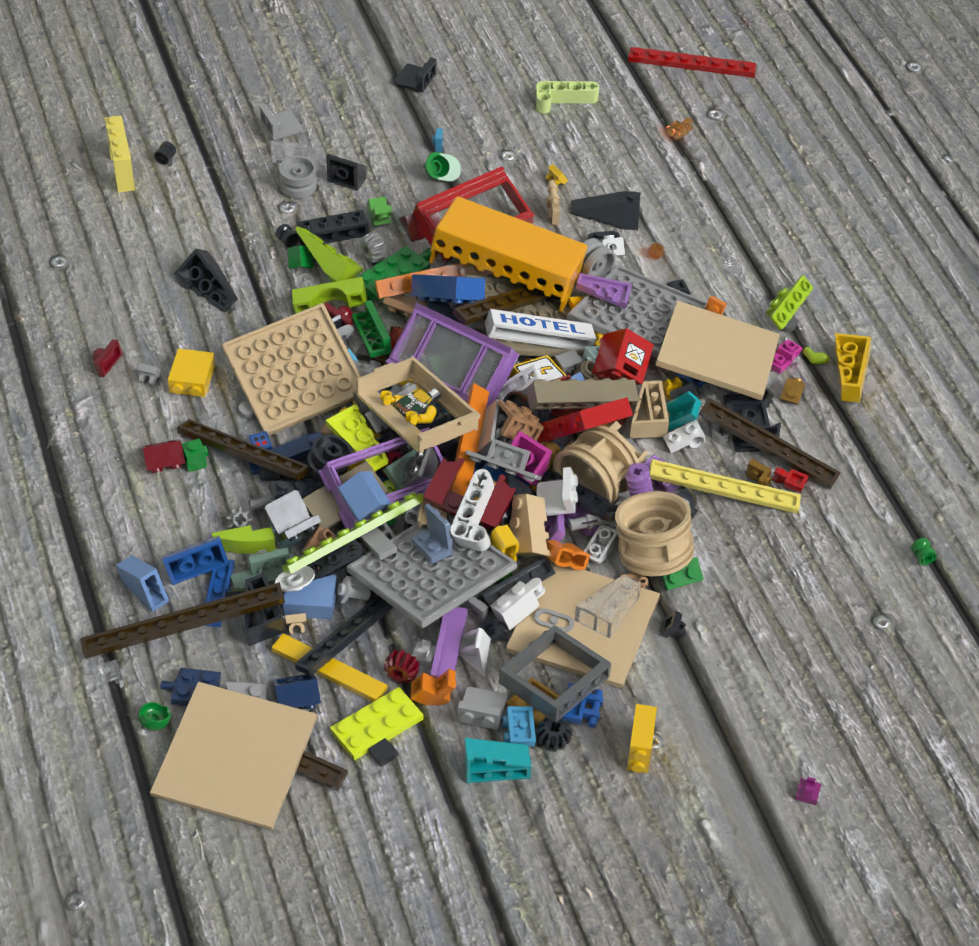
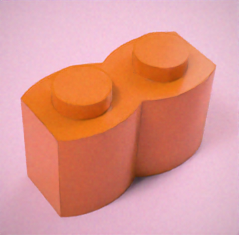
(567, 555)

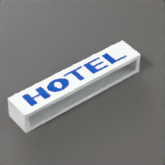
(539, 330)

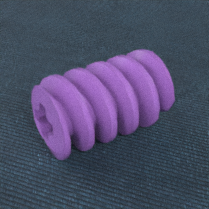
(638, 479)

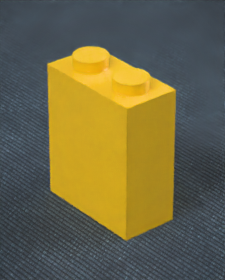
(191, 372)
(642, 738)

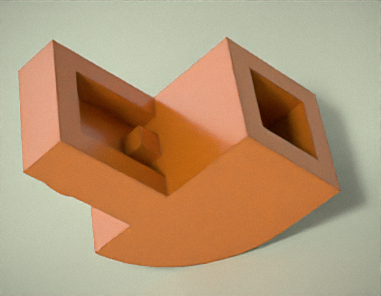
(433, 690)

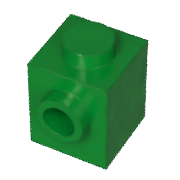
(195, 455)

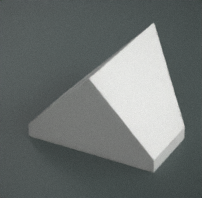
(475, 649)

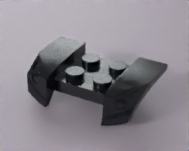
(754, 411)

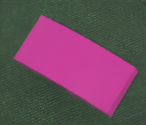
(785, 355)

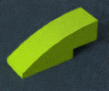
(245, 541)

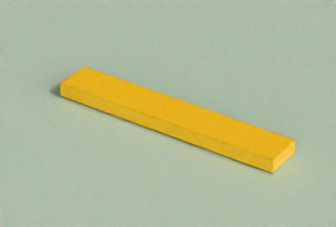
(333, 670)

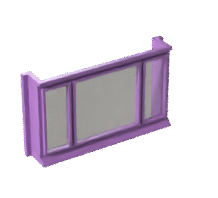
(455, 353)

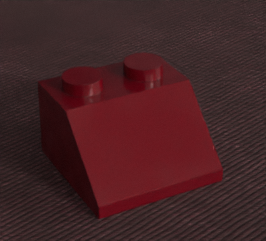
(163, 455)

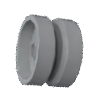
(297, 177)
(598, 259)

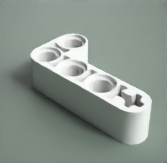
(482, 487)

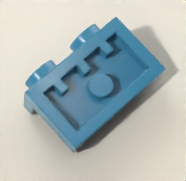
(519, 725)

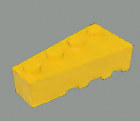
(852, 360)

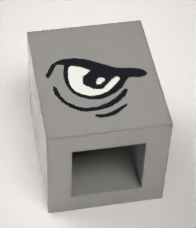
(568, 362)

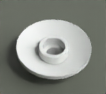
(296, 580)

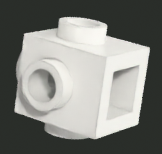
(616, 244)

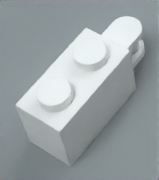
(518, 602)

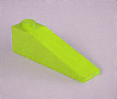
(333, 264)

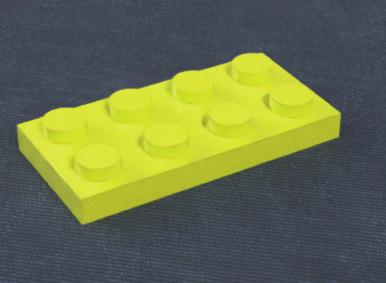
(376, 721)

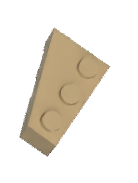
(651, 412)
(528, 525)

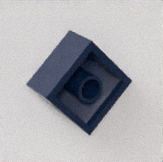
(297, 691)

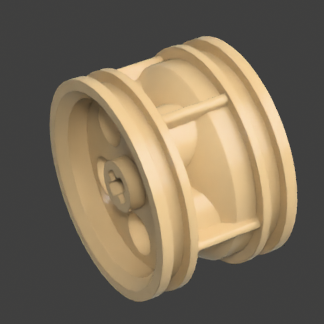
(599, 461)

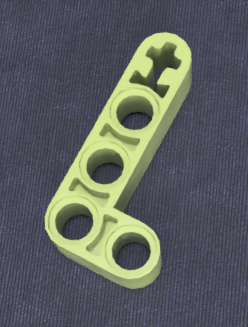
(565, 92)

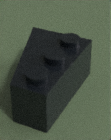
(265, 622)

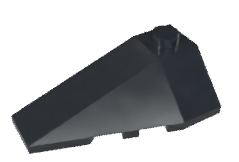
(613, 208)
(206, 278)

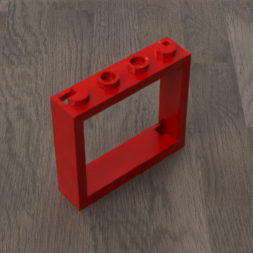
(585, 419)

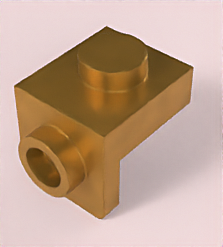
(793, 390)

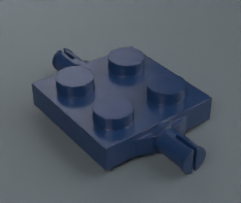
(186, 683)

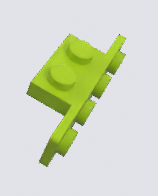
(788, 302)

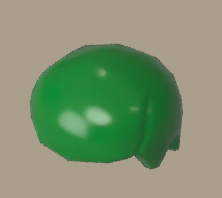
(154, 716)

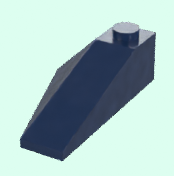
(295, 449)

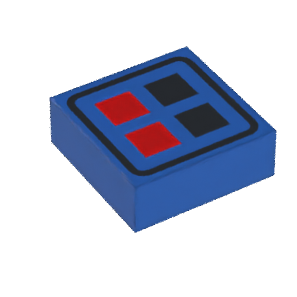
(261, 439)

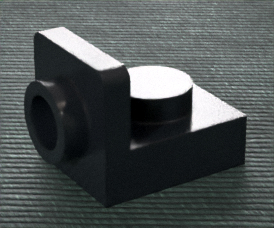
(494, 629)

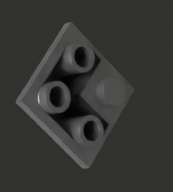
(420, 468)

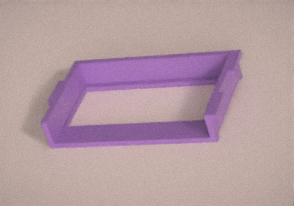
(332, 481)

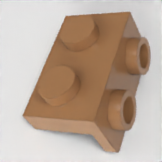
(402, 303)

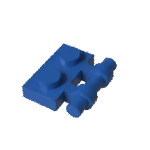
(579, 712)

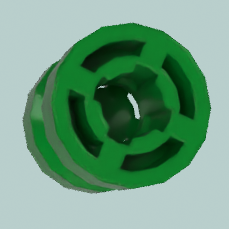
(924, 552)

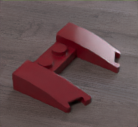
(441, 497)

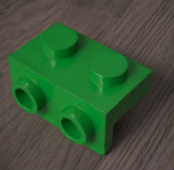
(687, 575)

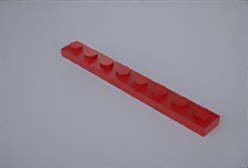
(692, 62)

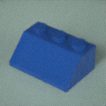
(195, 560)

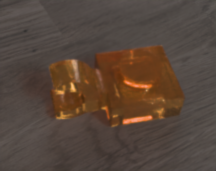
(679, 129)

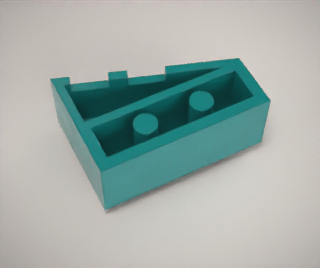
(495, 761)

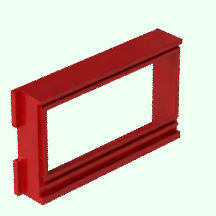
(467, 190)

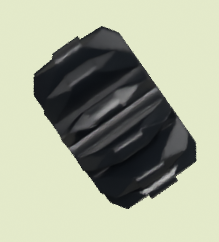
(554, 733)

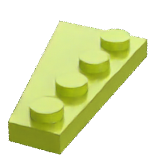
(353, 429)

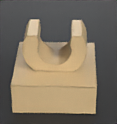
(295, 620)

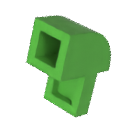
(379, 211)

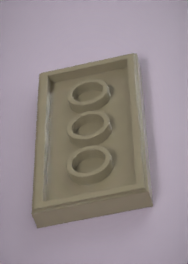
(324, 503)

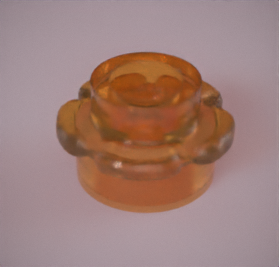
(656, 251)

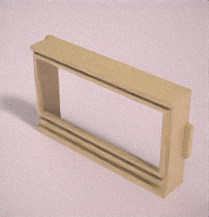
(412, 369)

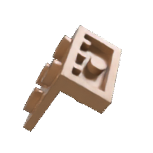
(519, 420)

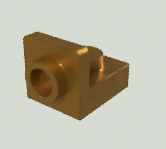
(759, 472)

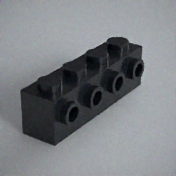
(337, 227)

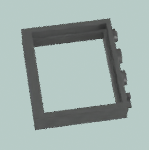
(575, 694)

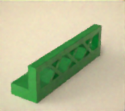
(377, 331)

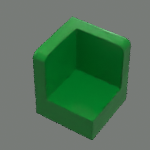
(300, 257)

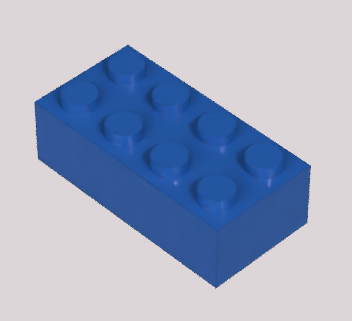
(448, 288)

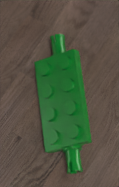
(397, 264)

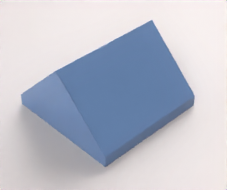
(363, 495)

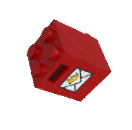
(622, 356)

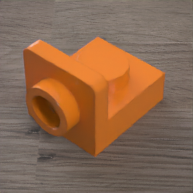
(715, 305)

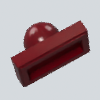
(344, 311)
(106, 358)

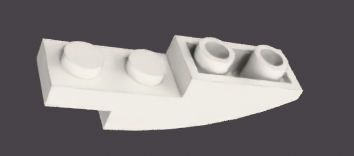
(603, 540)

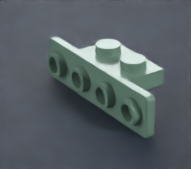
(260, 563)

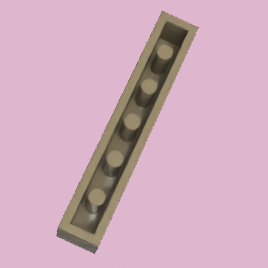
(579, 394)

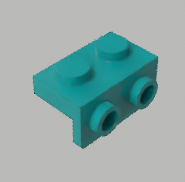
(682, 410)

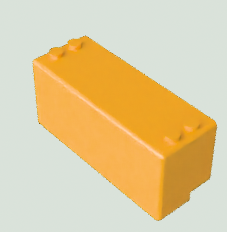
(512, 244)

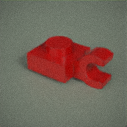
(793, 480)

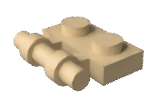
(553, 202)

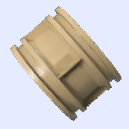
(655, 533)

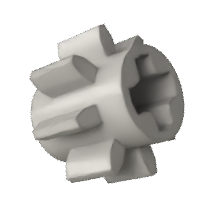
(235, 513)

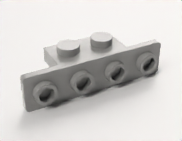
(507, 456)

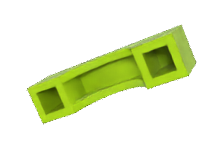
(349, 291)

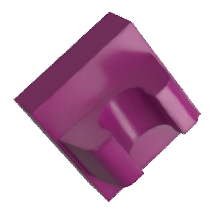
(808, 791)

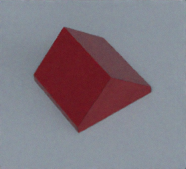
(413, 227)

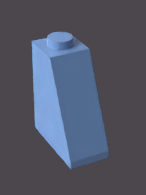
(143, 582)
(314, 599)

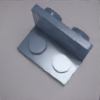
(435, 541)

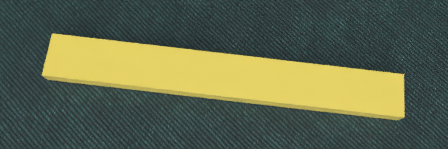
(724, 486)

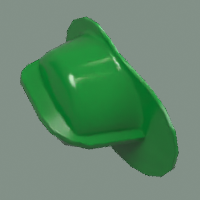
(442, 167)

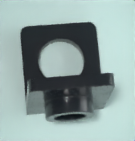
(692, 387)

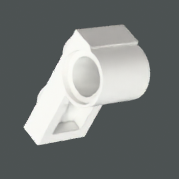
(689, 434)

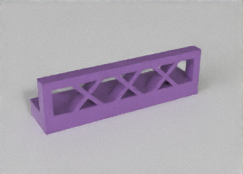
(449, 641)

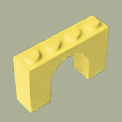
(119, 153)

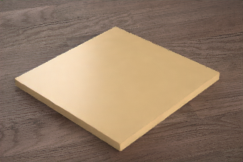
(718, 350)
(293, 369)
(562, 595)
(234, 755)

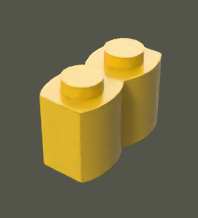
(505, 541)

